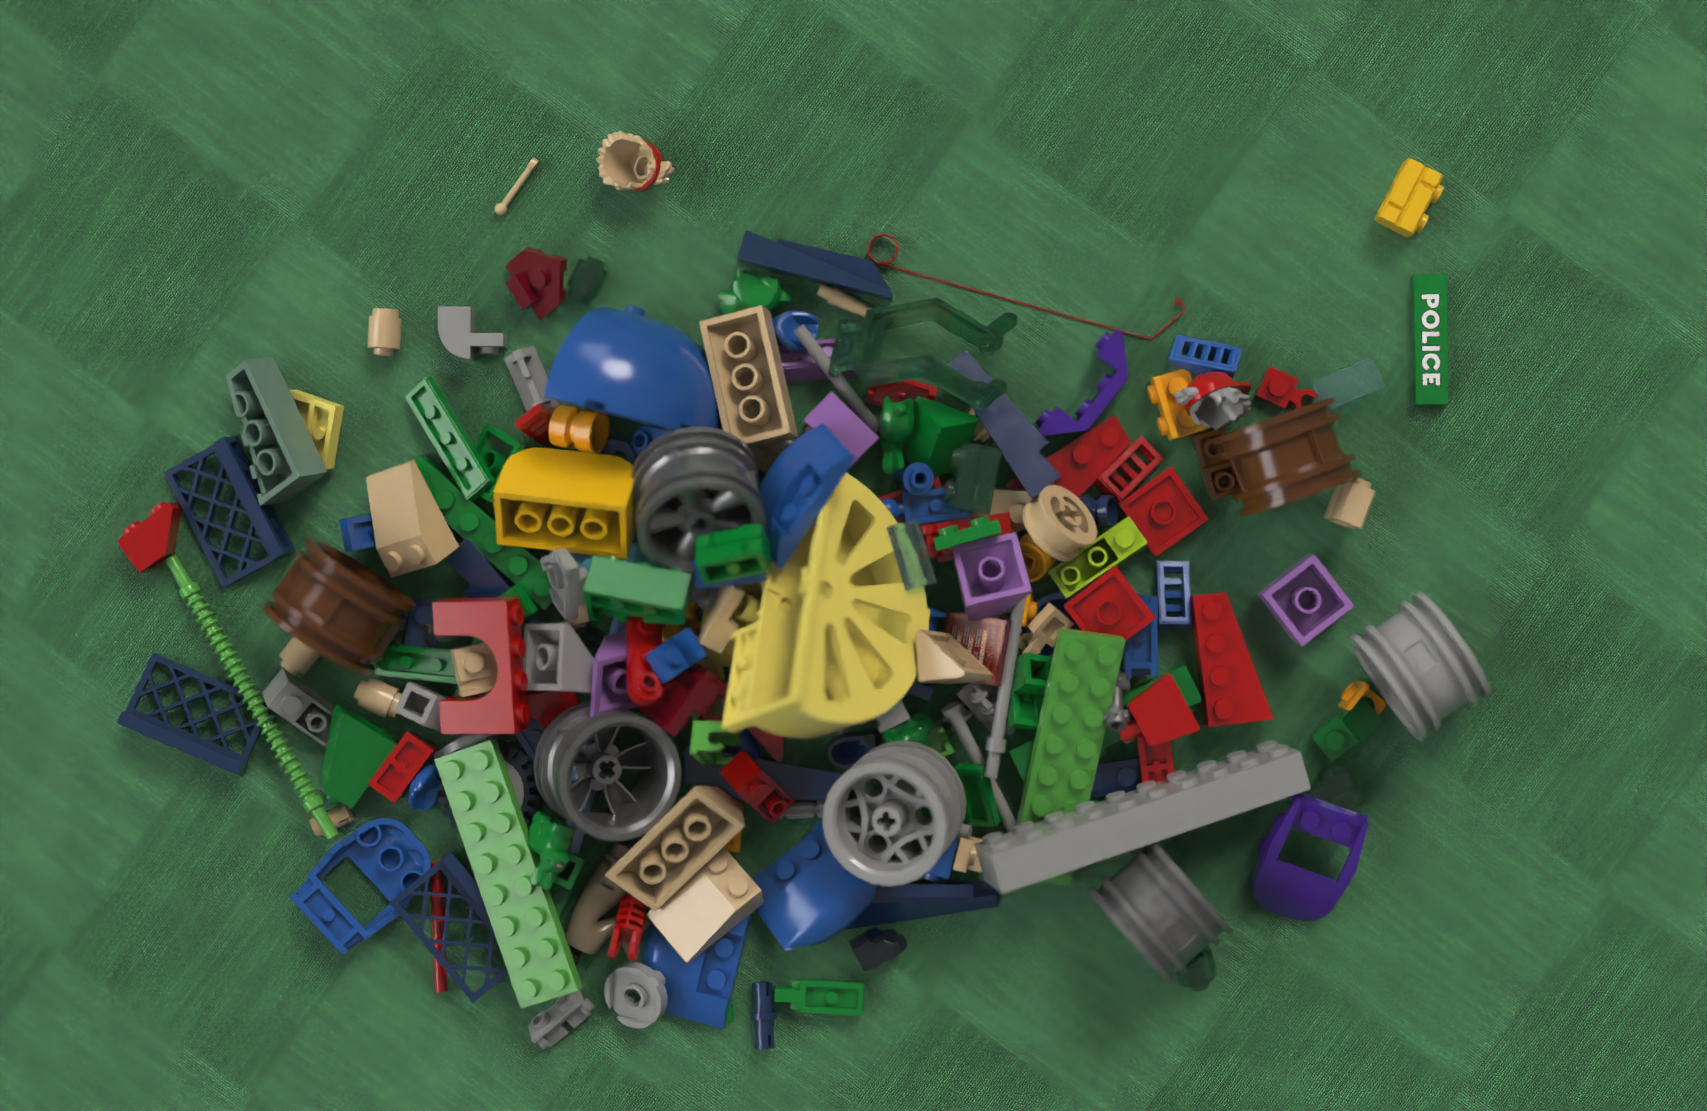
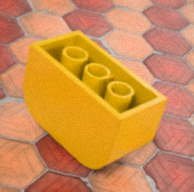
(566, 502)

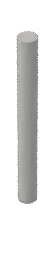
(840, 383)

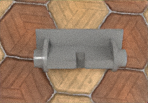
(529, 377)
(548, 1026)

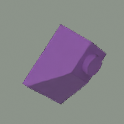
(991, 575)
(610, 676)

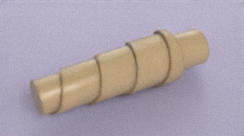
(842, 300)

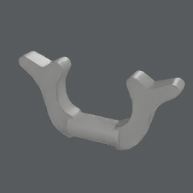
(463, 742)

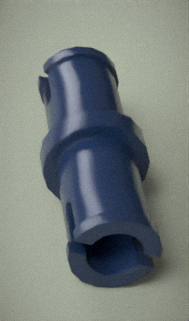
(763, 1015)

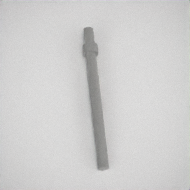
(996, 743)

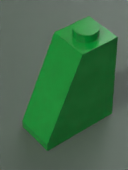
(352, 756)

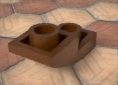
(1217, 474)

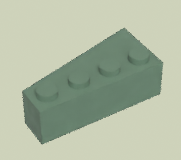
(274, 431)

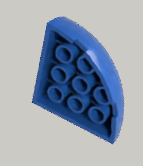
(634, 371)

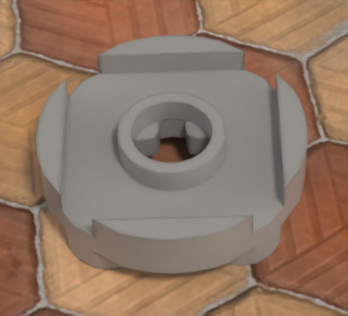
(647, 983)

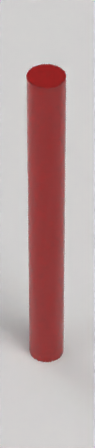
(438, 909)

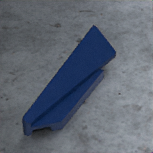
(813, 265)
(1012, 432)
(481, 575)
(797, 781)
(926, 899)

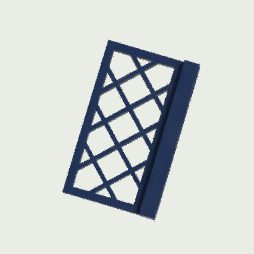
(263, 518)
(176, 736)
(468, 890)

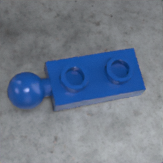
(924, 508)

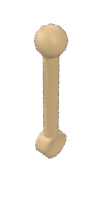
(501, 208)

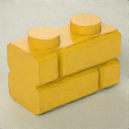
(1409, 197)

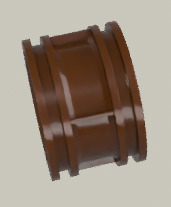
(1287, 457)
(339, 607)

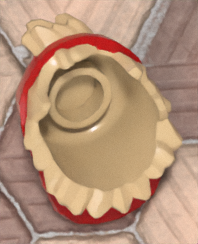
(632, 163)

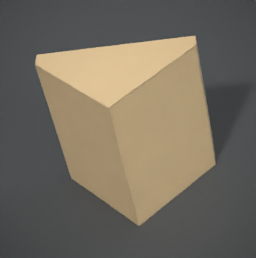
(946, 661)

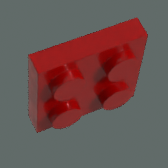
(1163, 511)
(1110, 607)

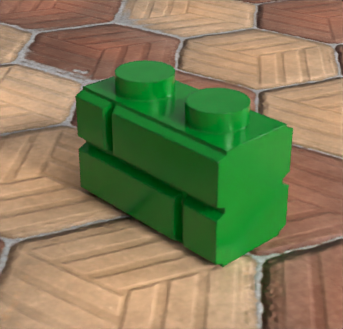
(733, 554)

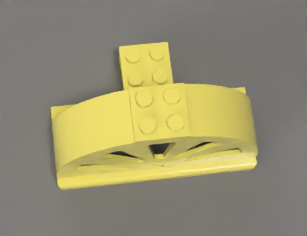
(828, 631)

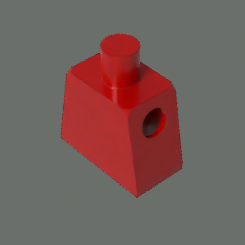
(1159, 713)

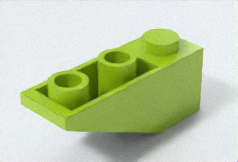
(1095, 560)

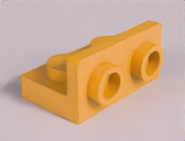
(1173, 419)

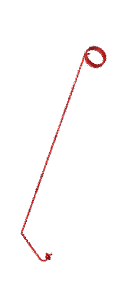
(1176, 303)

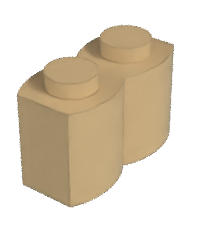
(1350, 504)

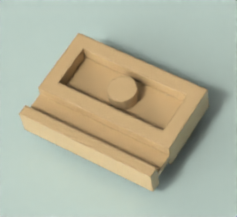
(474, 668)

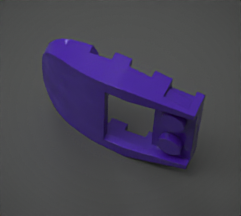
(1295, 890)

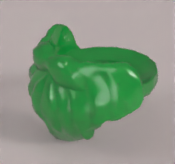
(913, 730)

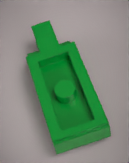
(823, 996)

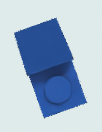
(357, 533)
(675, 655)

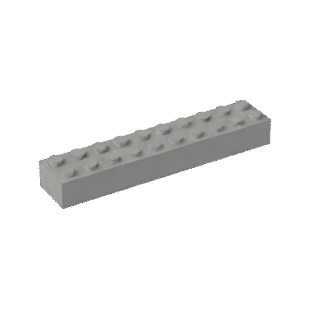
(1141, 816)

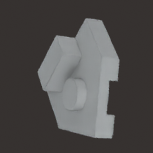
(567, 582)

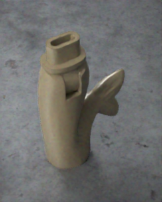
(597, 898)

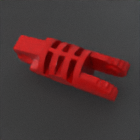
(628, 926)

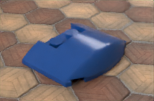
(800, 487)
(810, 894)
(706, 984)

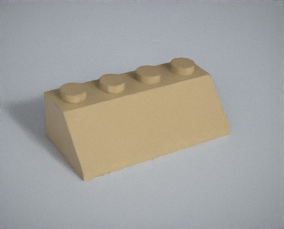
(749, 377)
(678, 845)

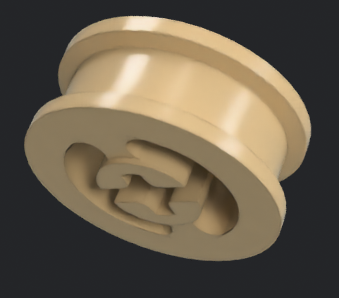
(1059, 523)

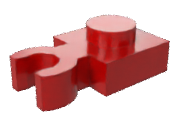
(1279, 389)

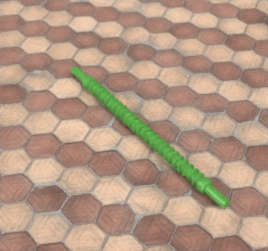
(190, 592)

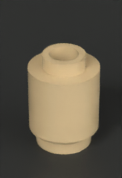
(384, 331)
(298, 657)
(378, 697)

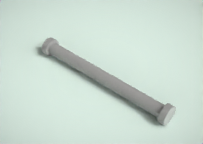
(953, 712)

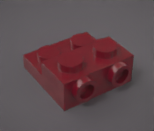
(687, 691)

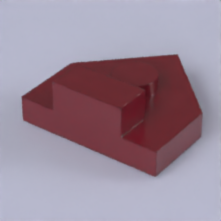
(537, 281)

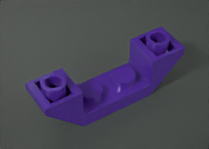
(1113, 356)

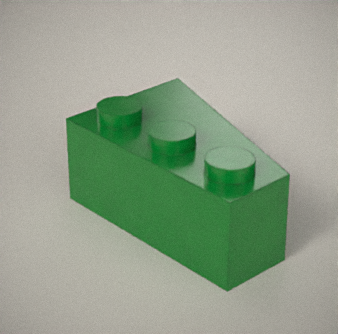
(636, 591)

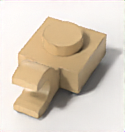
(1044, 629)

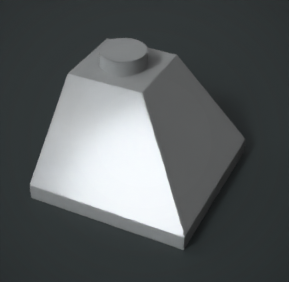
(556, 659)

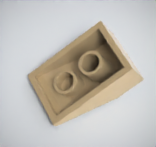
(407, 520)
(707, 906)

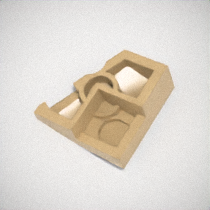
(719, 625)

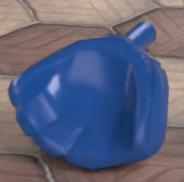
(788, 321)
(424, 787)

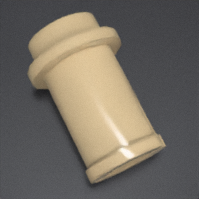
(339, 816)

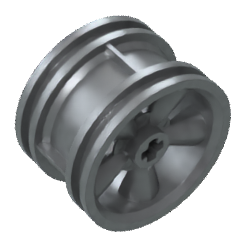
(681, 466)
(627, 812)

